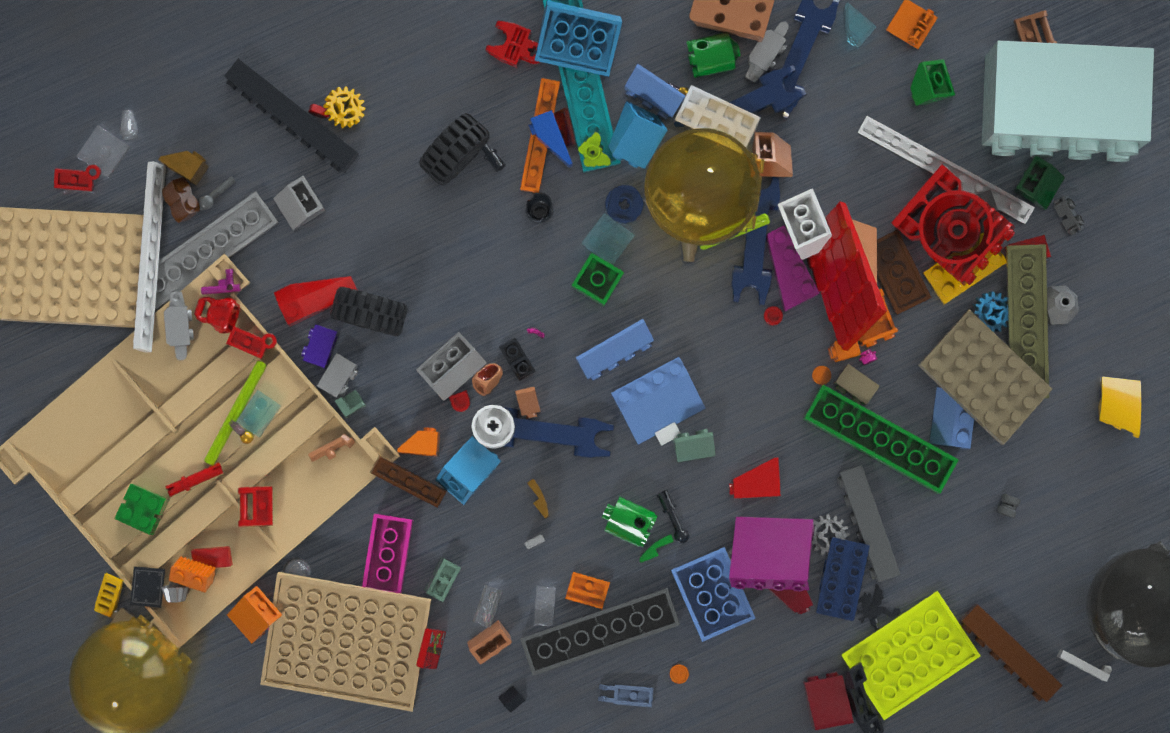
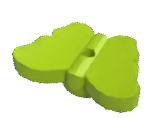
(598, 158)

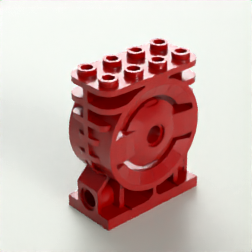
(961, 267)

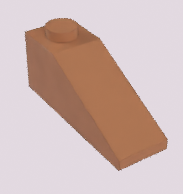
(528, 402)

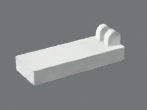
(1102, 674)

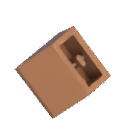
(775, 152)

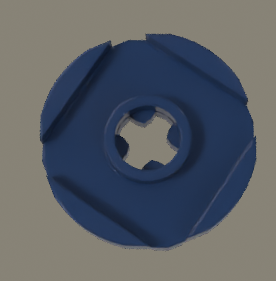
(633, 198)

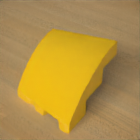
(1121, 404)

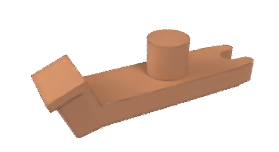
(329, 448)

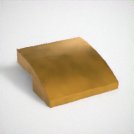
(541, 503)

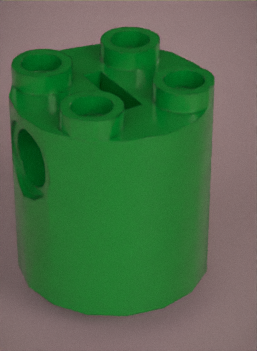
(712, 54)
(622, 521)

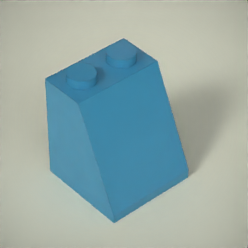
(637, 135)
(467, 470)

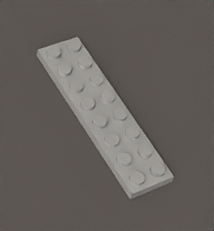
(224, 235)

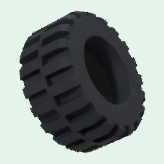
(454, 149)
(369, 311)

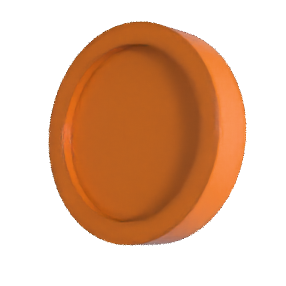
(821, 375)
(679, 674)

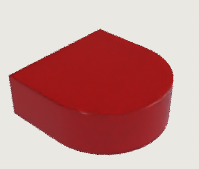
(318, 111)
(460, 401)

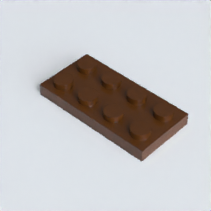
(899, 274)

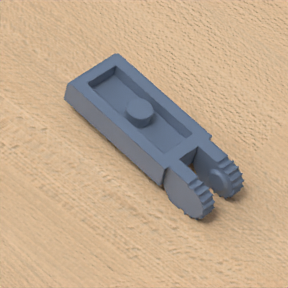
(628, 695)

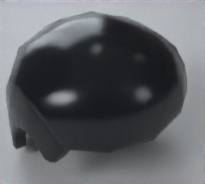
(539, 208)

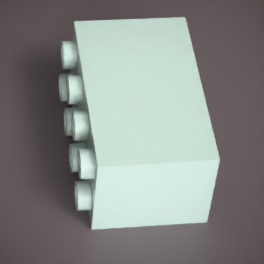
(1067, 99)

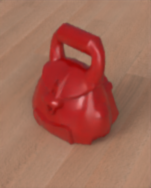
(221, 313)

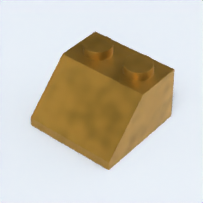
(187, 165)

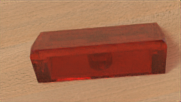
(564, 123)

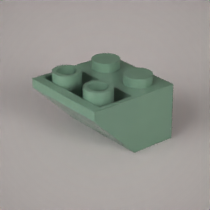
(694, 446)

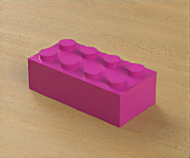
(387, 553)

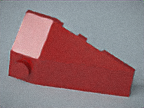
(307, 299)

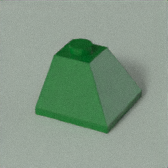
(931, 83)

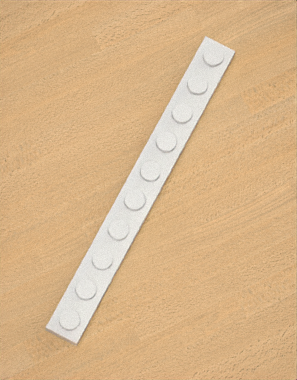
(931, 162)
(149, 257)

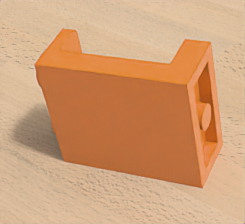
(881, 329)
(254, 614)

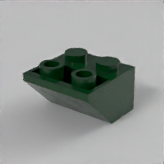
(1039, 182)

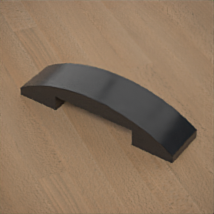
(859, 701)

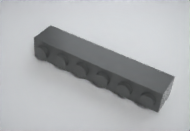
(869, 523)

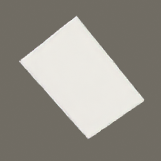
(667, 433)

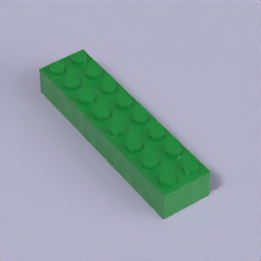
(880, 439)

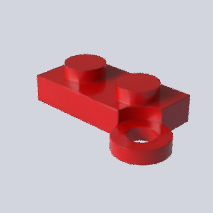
(76, 178)
(249, 342)

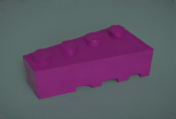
(791, 274)

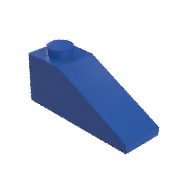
(550, 136)

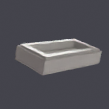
(534, 541)

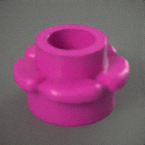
(868, 357)

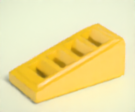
(104, 605)

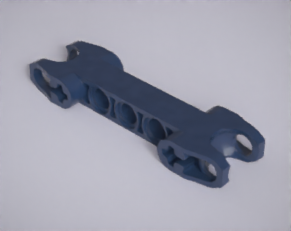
(812, 22)
(770, 94)
(752, 271)
(579, 436)

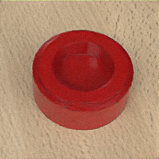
(773, 315)

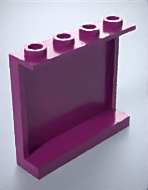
(771, 553)

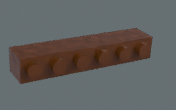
(1010, 652)

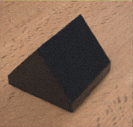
(511, 699)

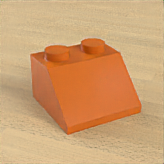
(422, 443)

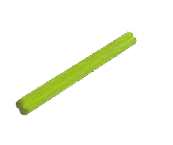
(235, 412)

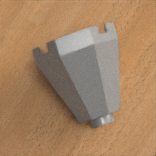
(1058, 312)

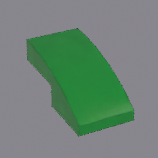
(651, 552)

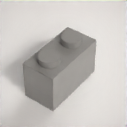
(338, 376)

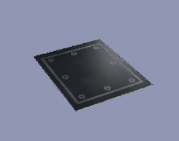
(147, 587)

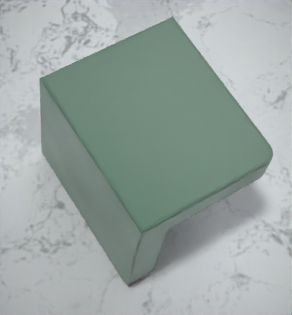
(350, 403)

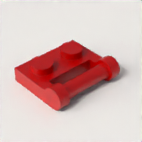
(261, 506)

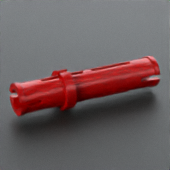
(194, 479)

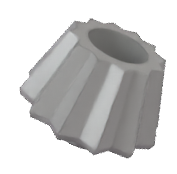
(175, 592)

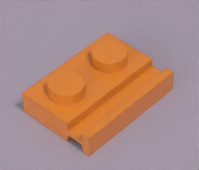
(587, 590)

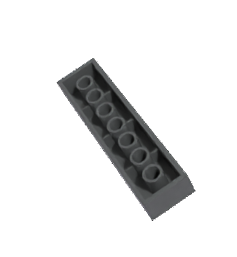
(599, 631)

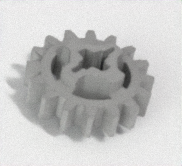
(828, 526)

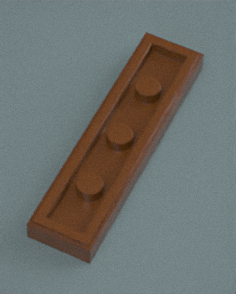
(408, 481)

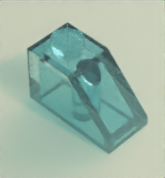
(856, 26)

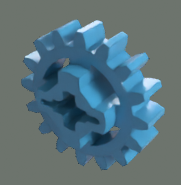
(985, 307)

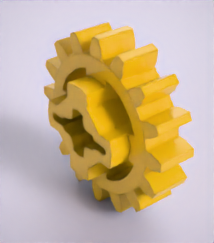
(336, 107)

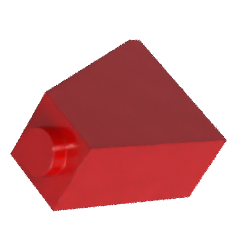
(758, 482)

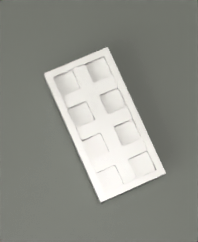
(708, 111)

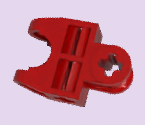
(516, 46)

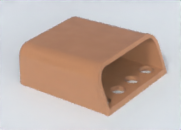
(736, 17)

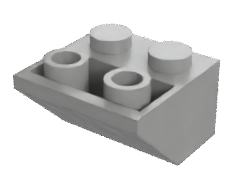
(298, 203)

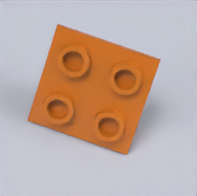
(912, 23)

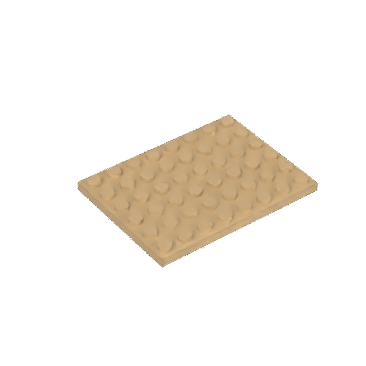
(69, 267)
(345, 641)

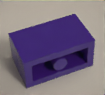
(320, 346)

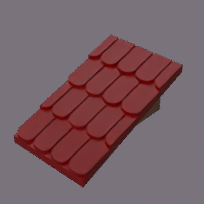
(848, 276)

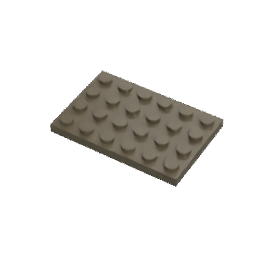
(985, 377)

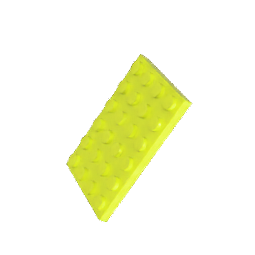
(911, 655)

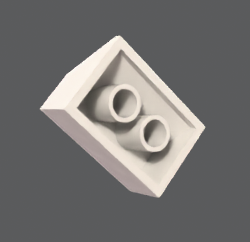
(805, 223)

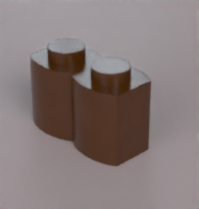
(180, 199)

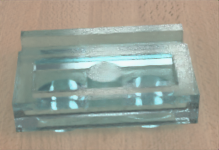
(258, 413)

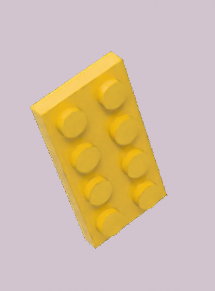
(947, 286)

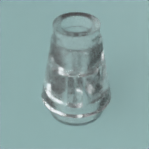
(128, 126)

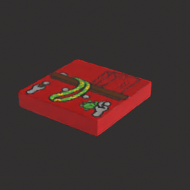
(430, 648)

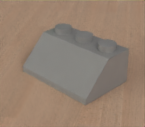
(451, 366)

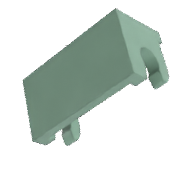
(442, 579)

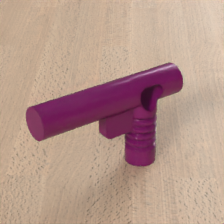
(223, 285)

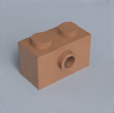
(489, 642)

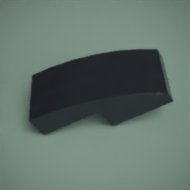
(517, 359)

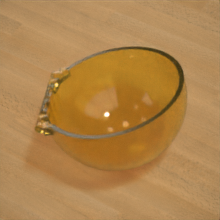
(704, 187)
(128, 678)

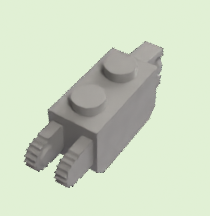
(765, 52)
(177, 325)

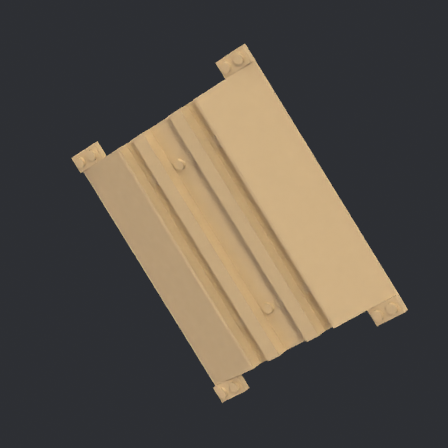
(155, 421)

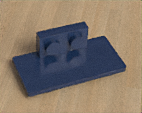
(842, 579)

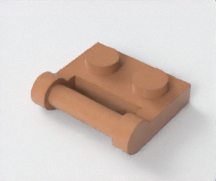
(1028, 30)

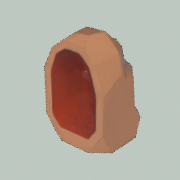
(487, 378)

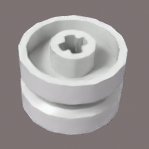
(493, 415)

